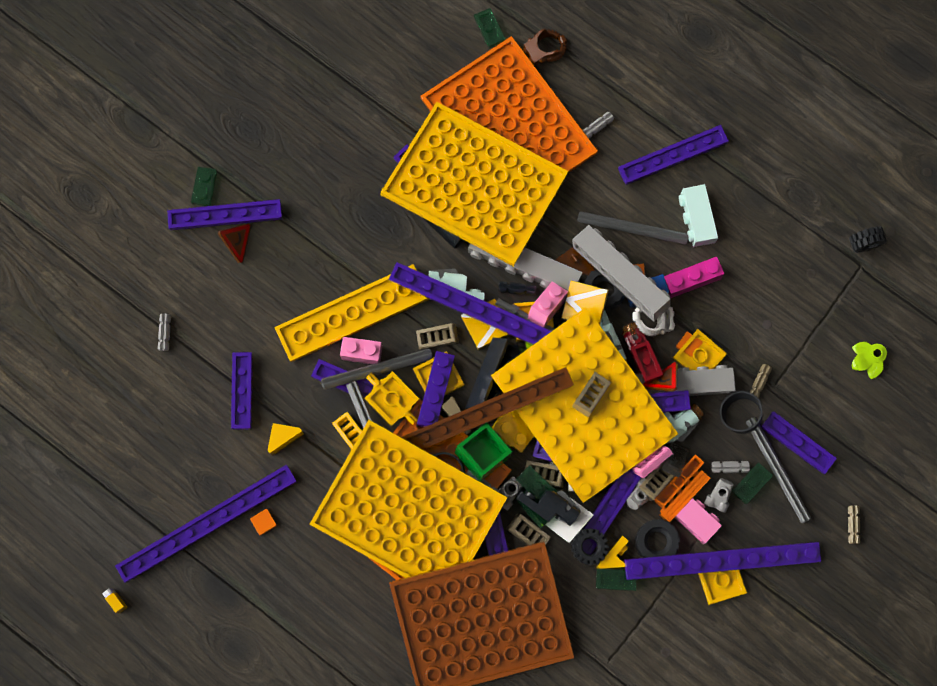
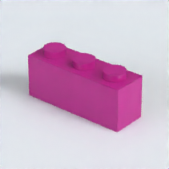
(694, 277)

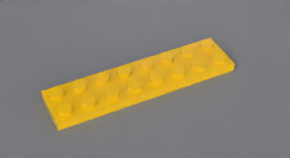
(345, 316)

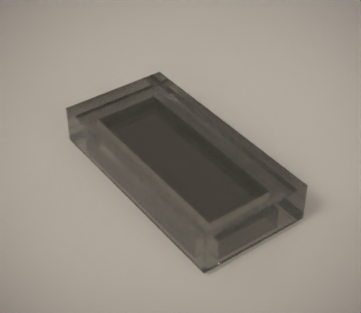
(675, 463)

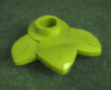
(866, 360)

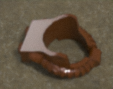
(536, 55)

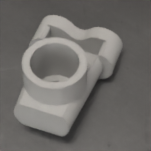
(509, 494)
(638, 497)
(720, 499)

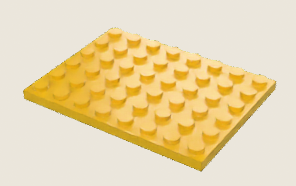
(474, 183)
(621, 427)
(406, 506)

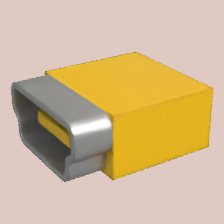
(114, 600)

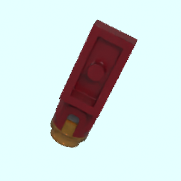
(642, 353)

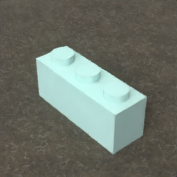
(698, 215)

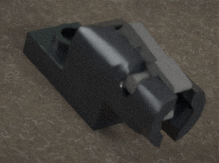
(551, 504)

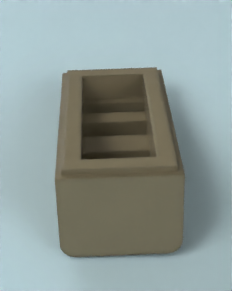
(453, 333)
(581, 407)
(450, 408)
(560, 481)
(662, 485)
(532, 527)

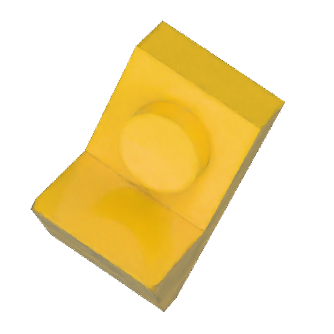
(611, 560)

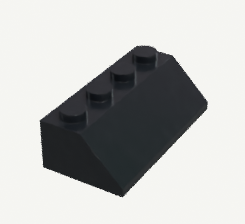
(498, 355)

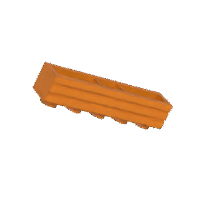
(677, 483)
(684, 496)

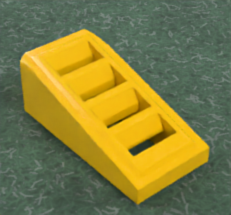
(343, 419)

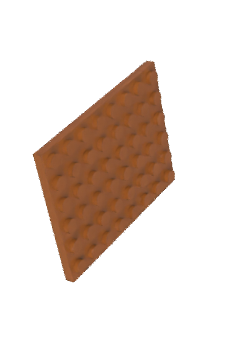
(482, 618)

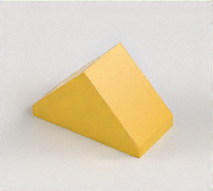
(282, 436)

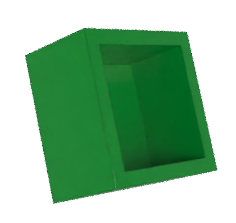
(483, 452)

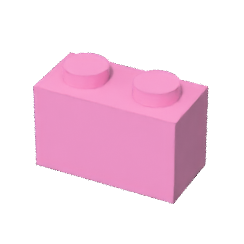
(547, 304)
(361, 350)
(698, 521)

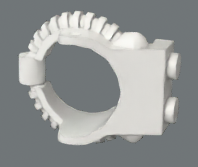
(664, 323)

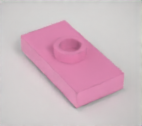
(652, 462)

